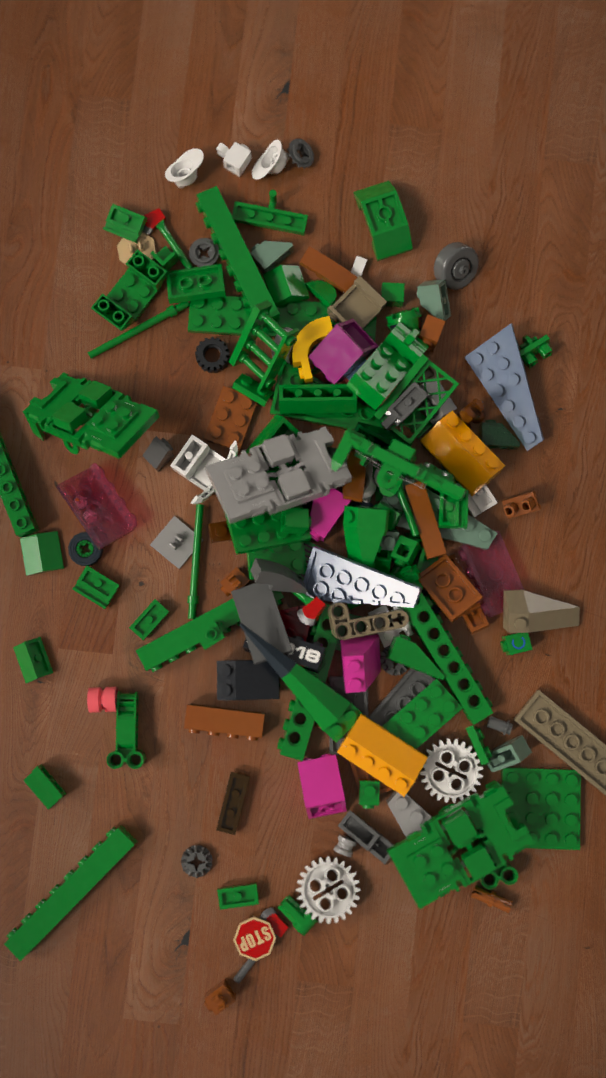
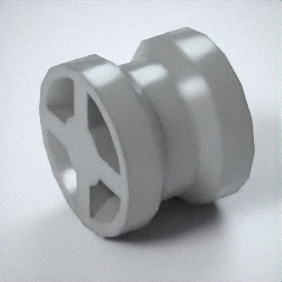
(345, 845)

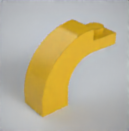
(307, 338)

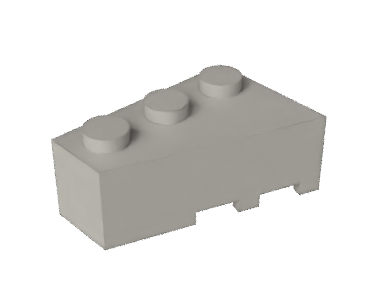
(407, 812)

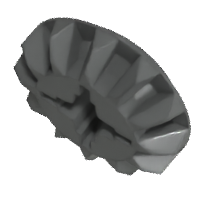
(305, 151)
(203, 244)
(387, 665)
(202, 854)

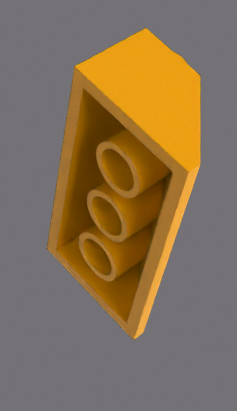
(462, 453)
(382, 754)

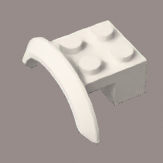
(192, 464)

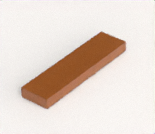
(425, 520)

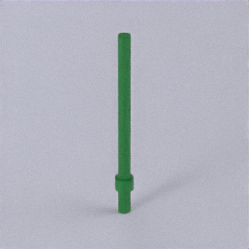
(170, 312)
(193, 599)

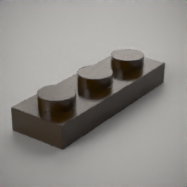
(233, 803)

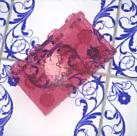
(98, 506)
(491, 572)

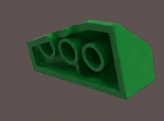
(364, 532)

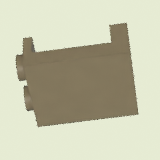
(357, 303)

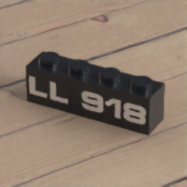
(306, 654)

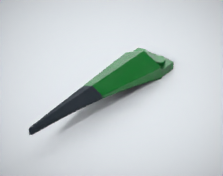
(326, 706)

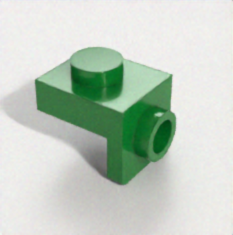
(369, 793)

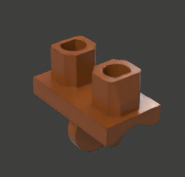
(521, 504)

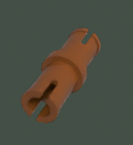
(491, 899)

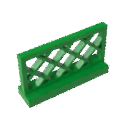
(412, 376)

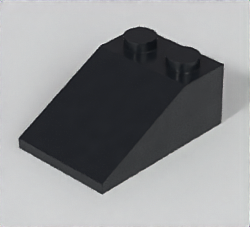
(246, 680)

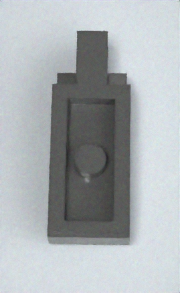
(404, 405)

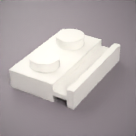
(480, 501)

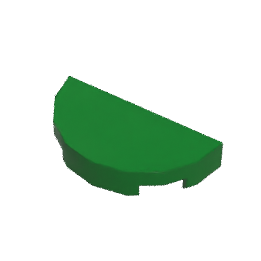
(323, 291)

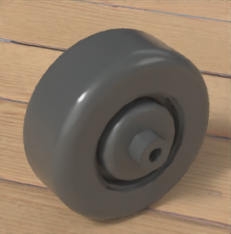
(457, 265)

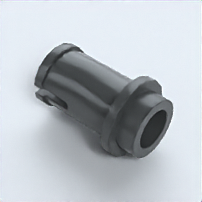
(500, 725)

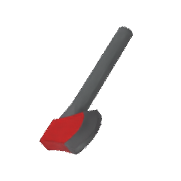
(279, 928)

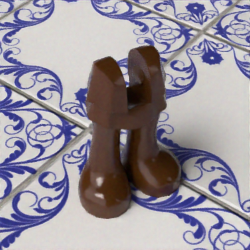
(473, 412)

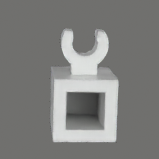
(236, 158)

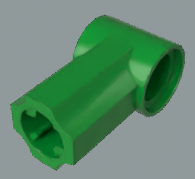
(301, 921)

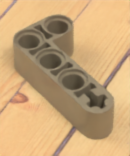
(369, 622)

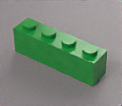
(316, 399)

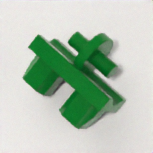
(532, 347)

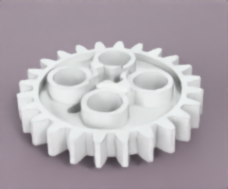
(443, 786)
(337, 906)

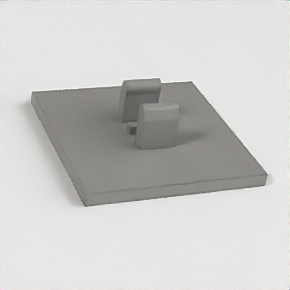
(175, 542)

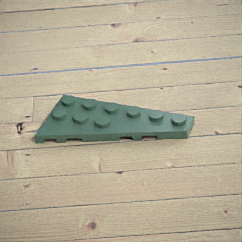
(475, 535)

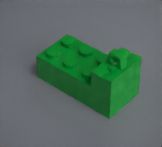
(387, 365)

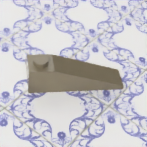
(533, 612)

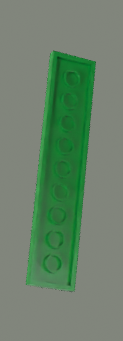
(228, 316)

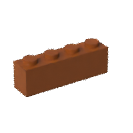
(224, 720)

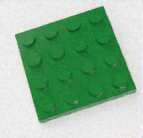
(262, 531)
(546, 804)

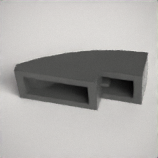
(277, 576)
(366, 836)

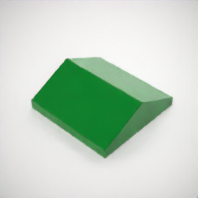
(286, 284)
(42, 553)

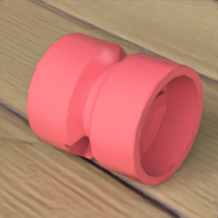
(102, 699)

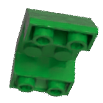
(385, 220)
(132, 292)

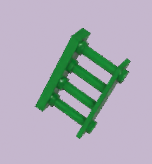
(247, 343)

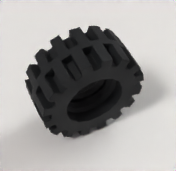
(212, 366)

